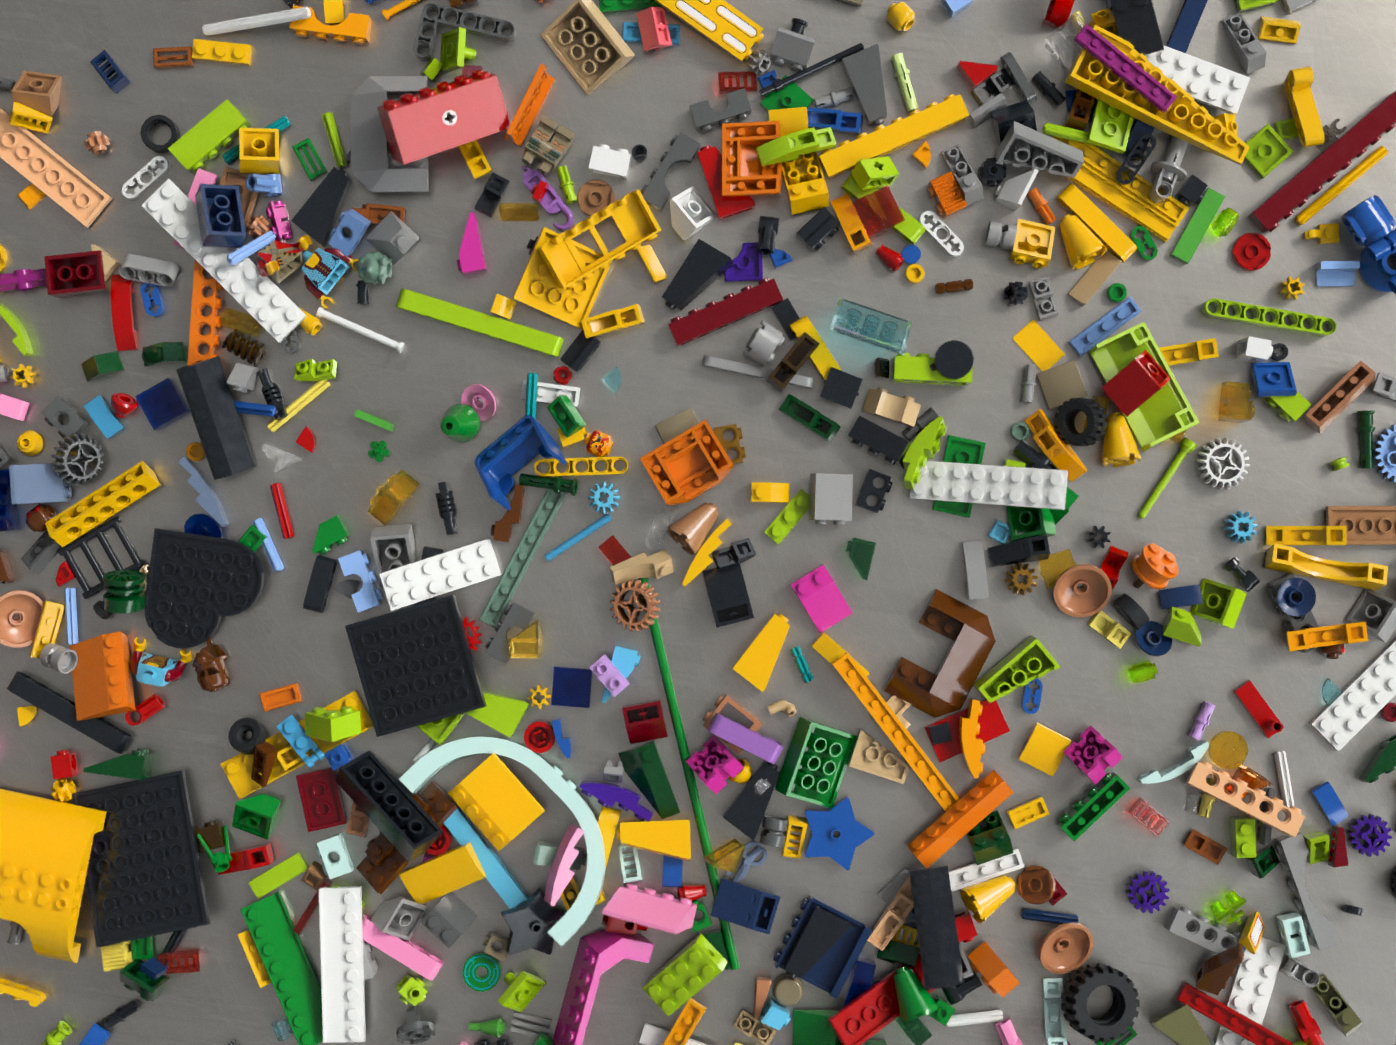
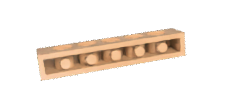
(1293, 818)

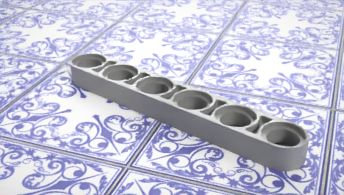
(751, 370)

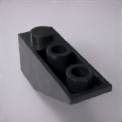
(1020, 551)

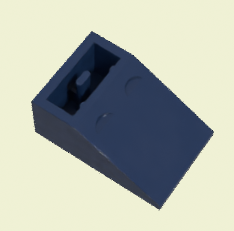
(745, 906)

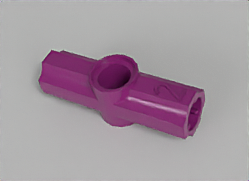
(23, 280)

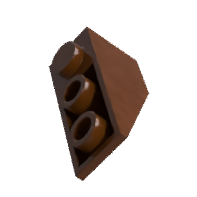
(1215, 971)

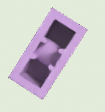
(609, 675)

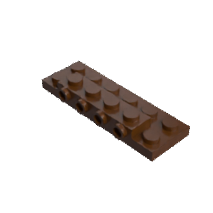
(383, 859)

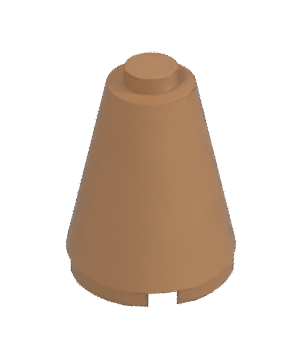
(694, 527)

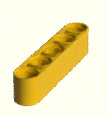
(1097, 222)
(821, 357)
(590, 469)

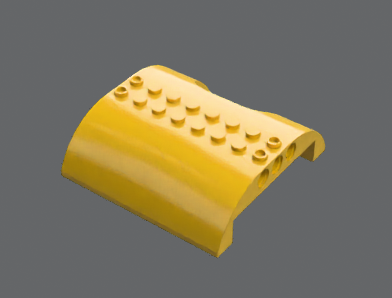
(45, 868)

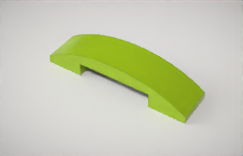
(22, 340)

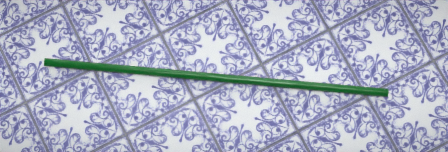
(690, 779)

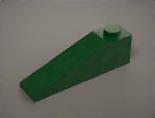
(649, 775)

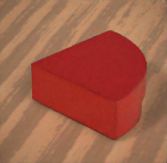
(306, 439)
(64, 574)

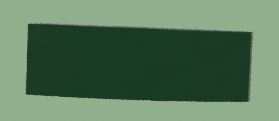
(809, 418)

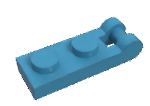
(300, 741)

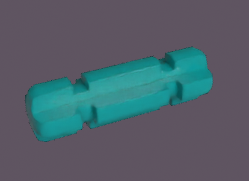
(801, 664)

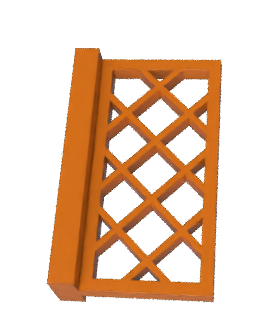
(530, 107)

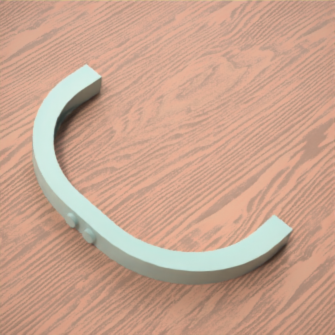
(450, 752)

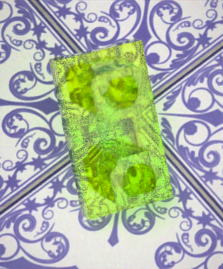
(1235, 903)

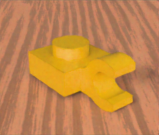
(1325, 233)

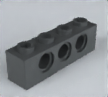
(1290, 623)

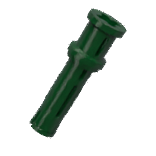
(1366, 433)
(557, 486)

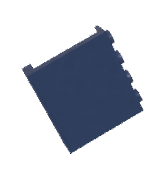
(837, 963)

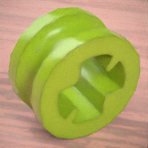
(1339, 463)

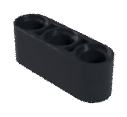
(320, 584)

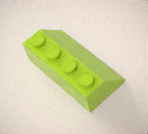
(209, 136)

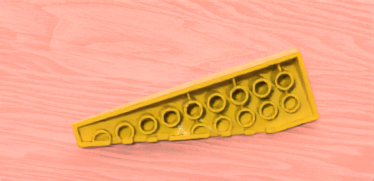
(1182, 119)

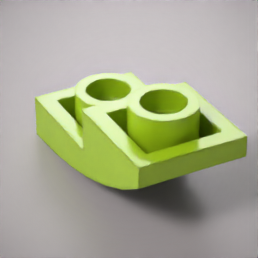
(312, 371)

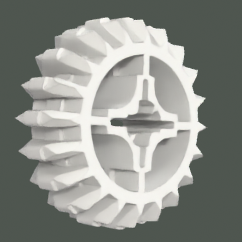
(1215, 460)

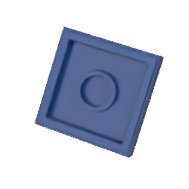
(1273, 379)

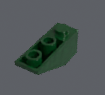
(1382, 761)

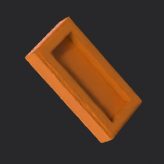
(280, 697)

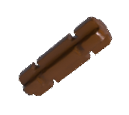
(954, 286)

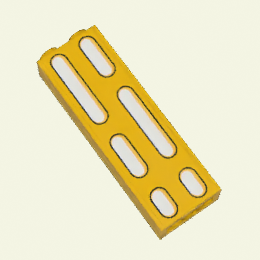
(719, 24)

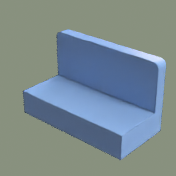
(1336, 273)

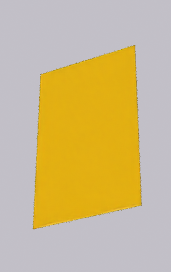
(1038, 346)

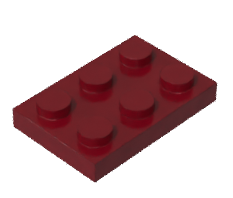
(321, 799)

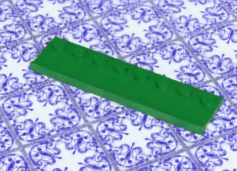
(287, 967)

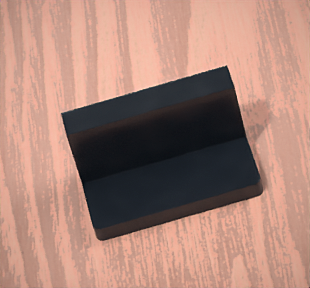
(580, 351)

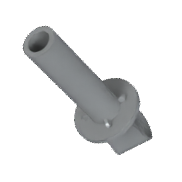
(1168, 170)

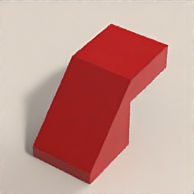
(1112, 563)

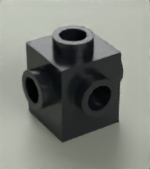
(989, 178)

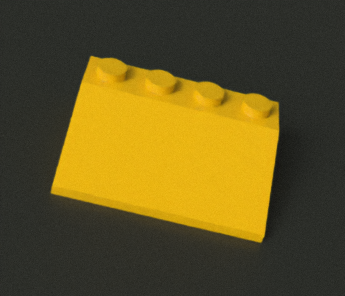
(496, 801)

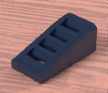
(117, 81)

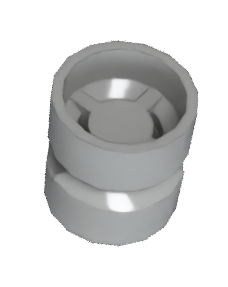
(1000, 235)
(58, 658)

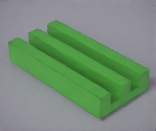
(374, 420)

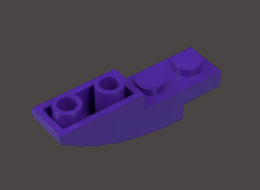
(610, 793)

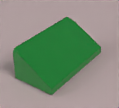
(566, 415)

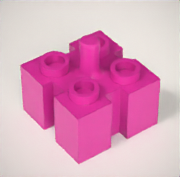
(1093, 754)
(714, 764)

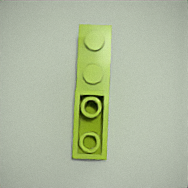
(795, 144)
(922, 447)

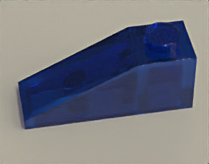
(8, 511)
(860, 979)

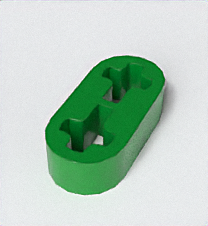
(1147, 240)

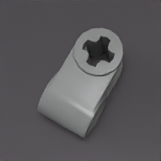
(1297, 970)

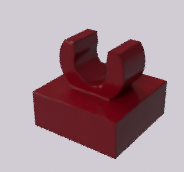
(1058, 894)

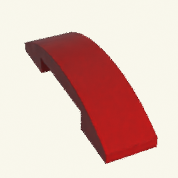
(123, 313)

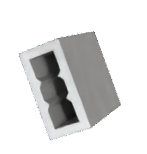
(831, 498)

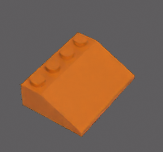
(103, 677)

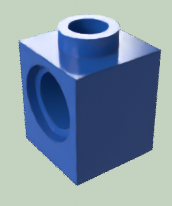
(339, 756)

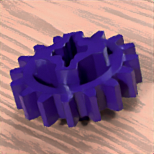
(1370, 827)
(1147, 899)

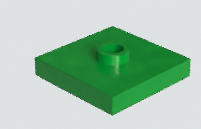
(790, 97)

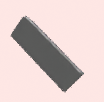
(41, 553)

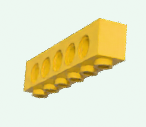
(102, 504)

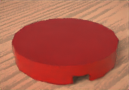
(1251, 251)

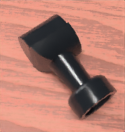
(1247, 579)

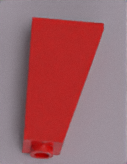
(711, 165)

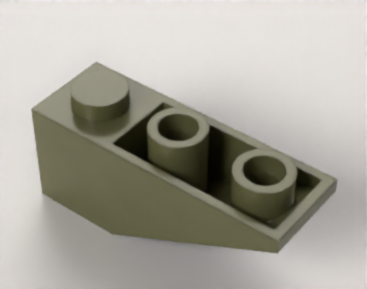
(1336, 1006)

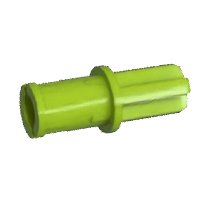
(566, 185)

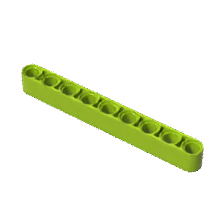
(479, 322)

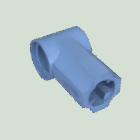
(268, 184)

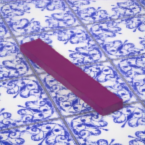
(1125, 68)

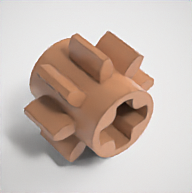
(96, 142)
(257, 226)

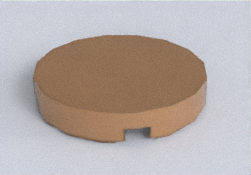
(594, 196)

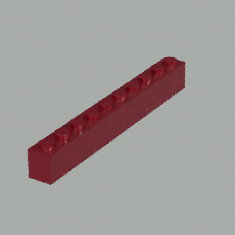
(1326, 165)

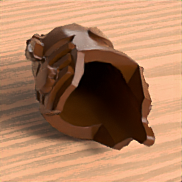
(211, 667)

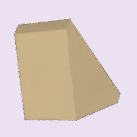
(110, 264)

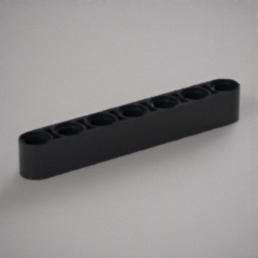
(65, 711)

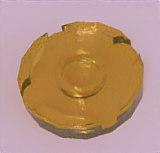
(1228, 750)

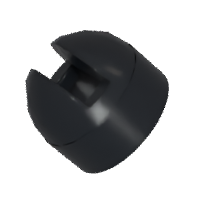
(639, 150)

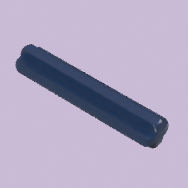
(1049, 917)

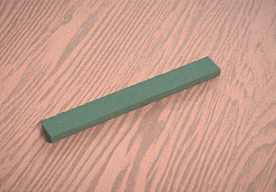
(522, 557)

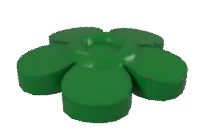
(379, 451)

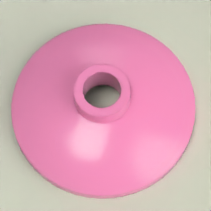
(474, 394)

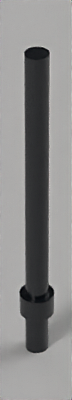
(779, 85)

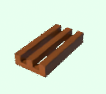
(156, 58)

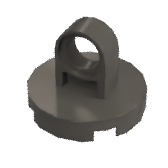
(415, 1030)

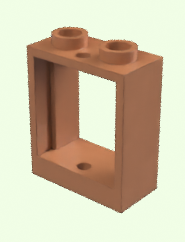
(720, 703)

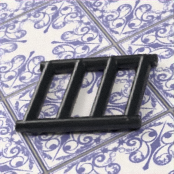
(99, 533)

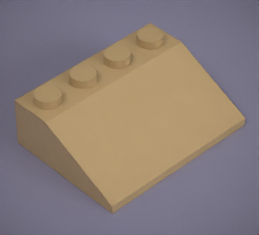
(587, 44)

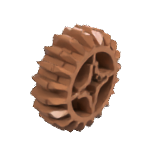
(631, 620)

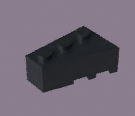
(879, 441)

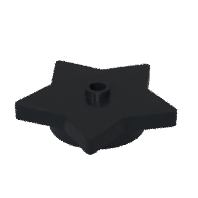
(531, 923)

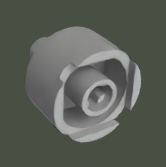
(763, 343)

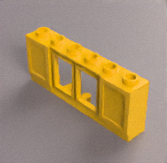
(633, 222)

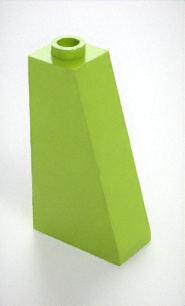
(501, 712)

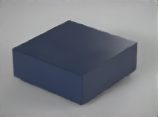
(153, 968)

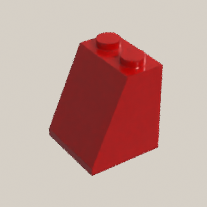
(1135, 383)

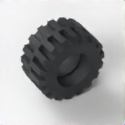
(1066, 419)

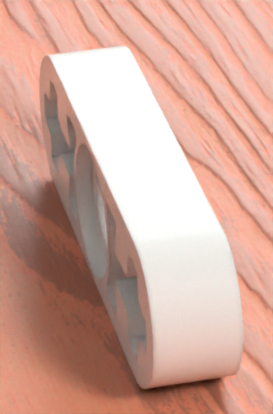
(140, 191)
(942, 225)

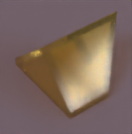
(527, 643)

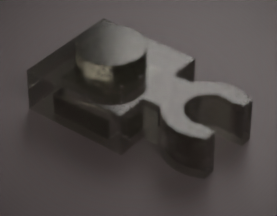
(1330, 137)

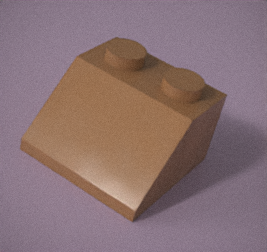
(38, 91)

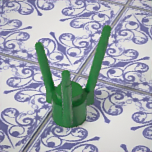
(219, 860)

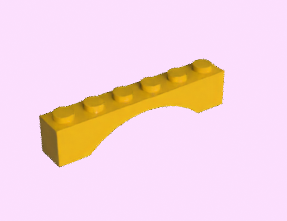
(1293, 561)

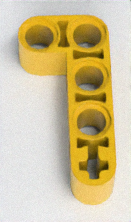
(1303, 106)

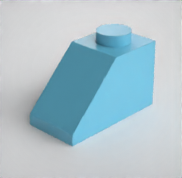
(775, 1014)

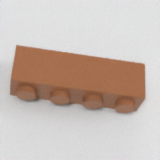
(1340, 397)

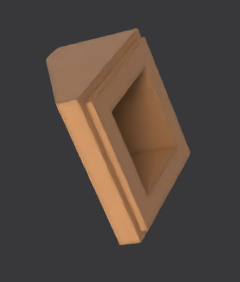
(314, 875)

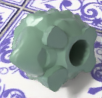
(374, 267)

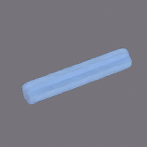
(250, 248)
(269, 546)
(71, 615)

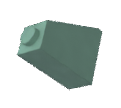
(547, 850)

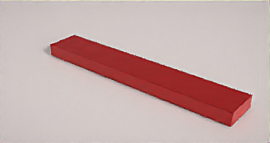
(1229, 1017)

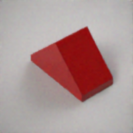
(976, 73)

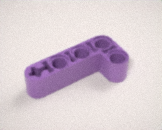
(745, 738)

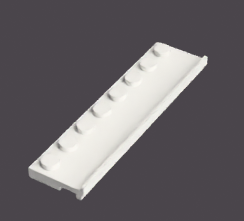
(342, 964)

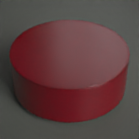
(1388, 712)

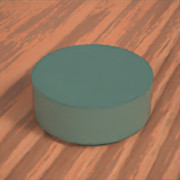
(1020, 431)

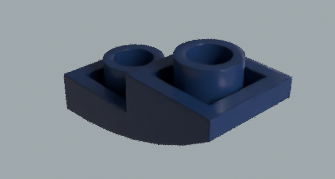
(1181, 596)

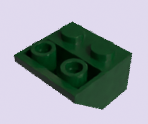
(989, 839)

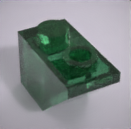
(163, 354)

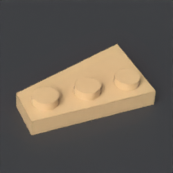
(877, 760)

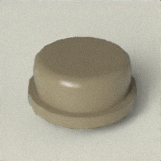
(787, 990)

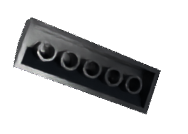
(216, 417)
(388, 805)
(936, 927)

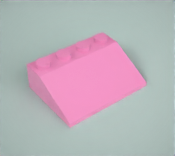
(651, 909)

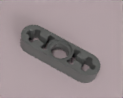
(1021, 82)

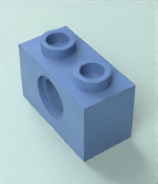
(357, 224)

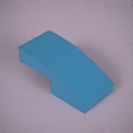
(103, 416)

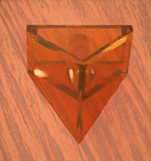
(1251, 777)

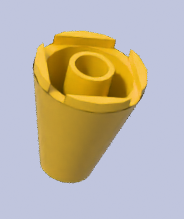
(1080, 242)
(1118, 443)
(987, 896)

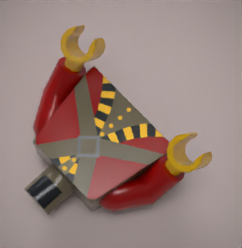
(281, 259)

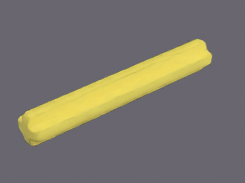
(299, 403)

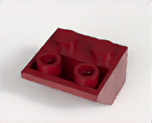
(644, 721)

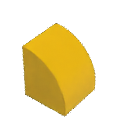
(503, 307)

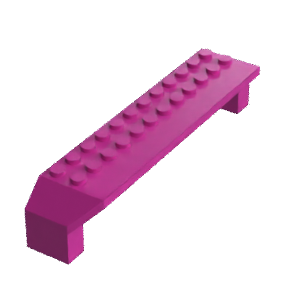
(593, 957)

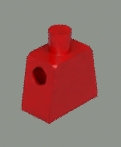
(618, 925)

